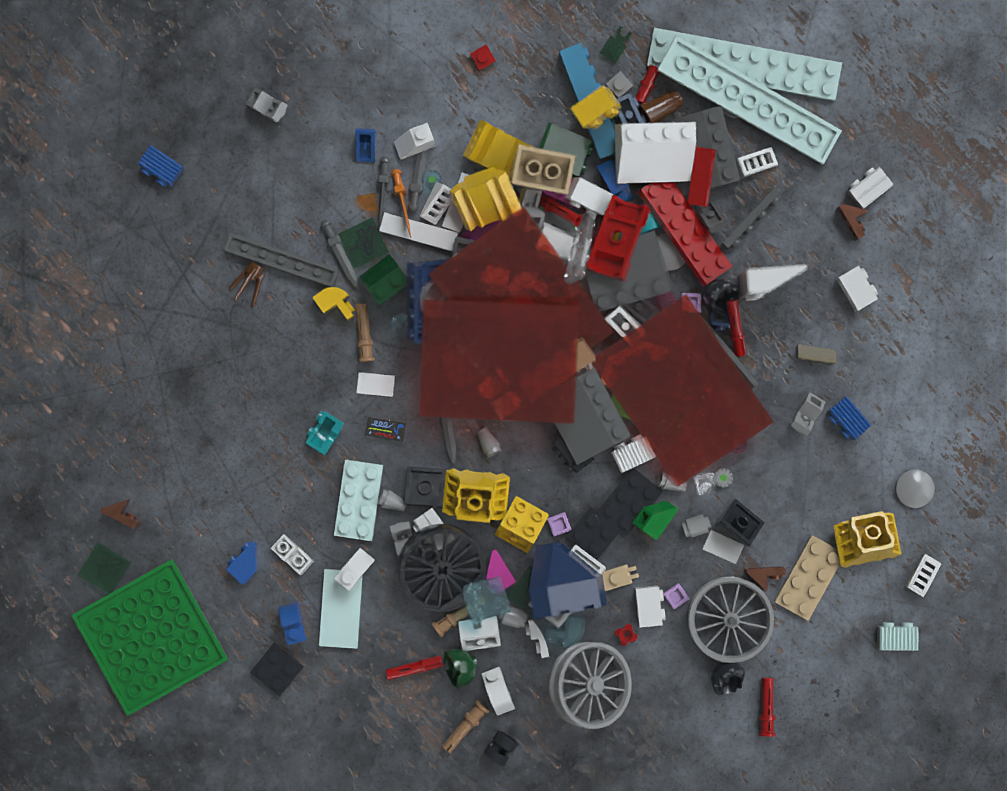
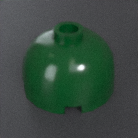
(460, 666)

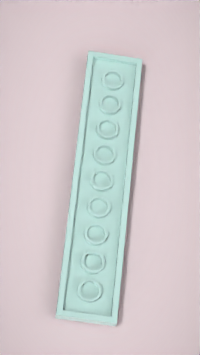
(768, 67)
(749, 100)

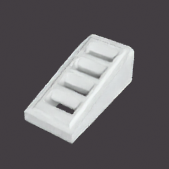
(745, 172)
(432, 200)
(910, 584)

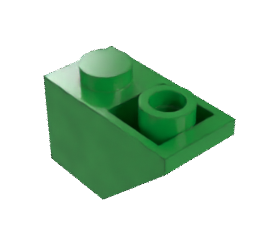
(655, 518)

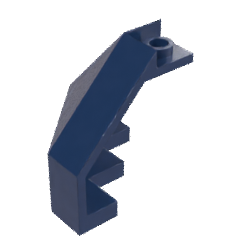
(563, 582)

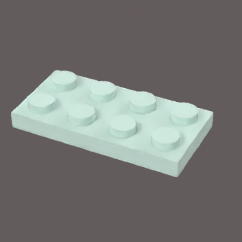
(358, 500)

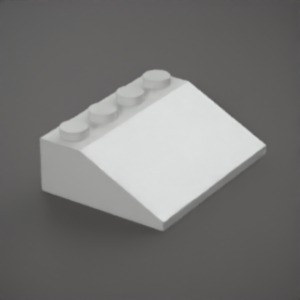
(654, 152)
(757, 282)

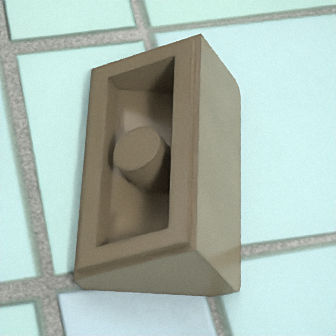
(816, 354)

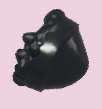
(718, 293)
(727, 678)

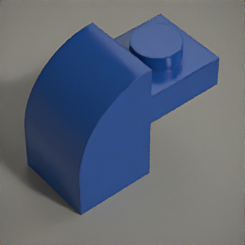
(608, 175)
(291, 621)

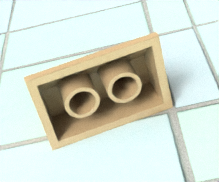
(542, 169)

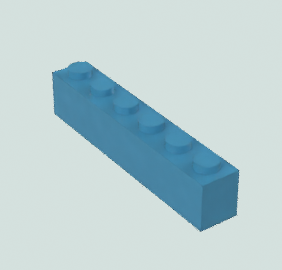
(583, 84)

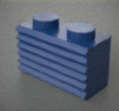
(161, 166)
(848, 418)

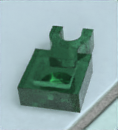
(614, 46)

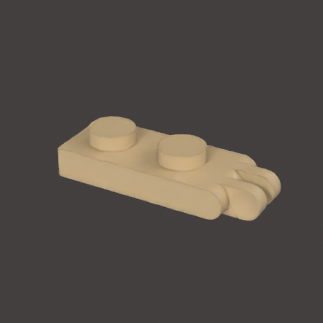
(618, 577)

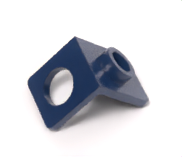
(719, 325)

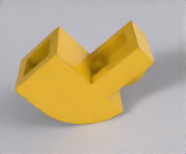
(333, 297)

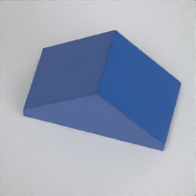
(365, 145)

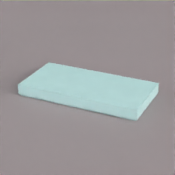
(340, 612)

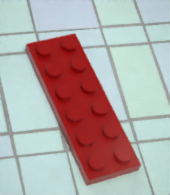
(685, 230)

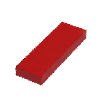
(701, 176)

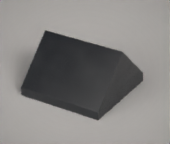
(741, 522)

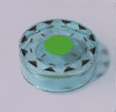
(430, 179)

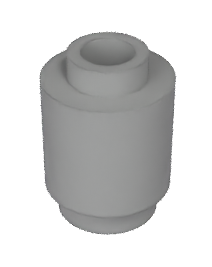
(696, 526)
(516, 618)

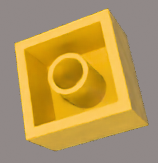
(596, 108)

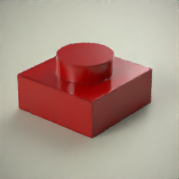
(482, 57)

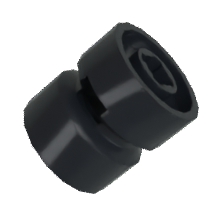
(503, 741)

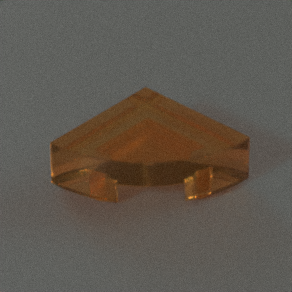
(368, 202)

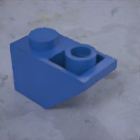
(245, 564)

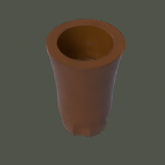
(661, 107)

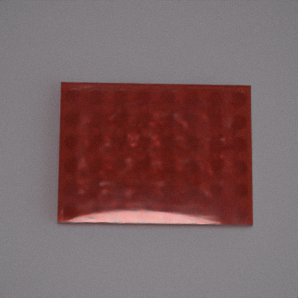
(518, 266)
(499, 361)
(682, 390)

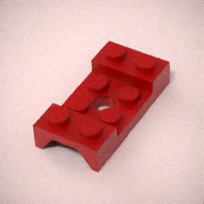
(611, 256)

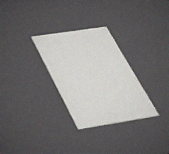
(375, 384)
(723, 547)

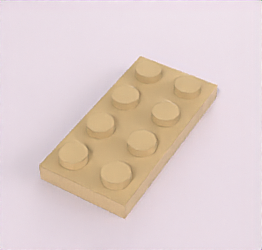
(809, 578)

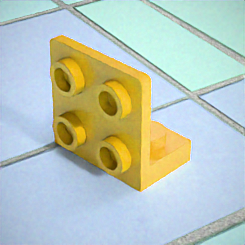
(521, 524)

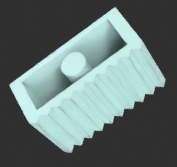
(897, 637)

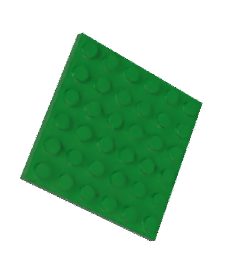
(150, 637)

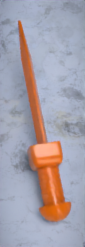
(400, 190)

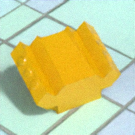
(492, 147)
(484, 198)
(475, 495)
(867, 539)

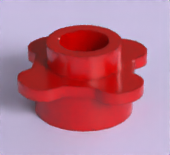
(631, 635)

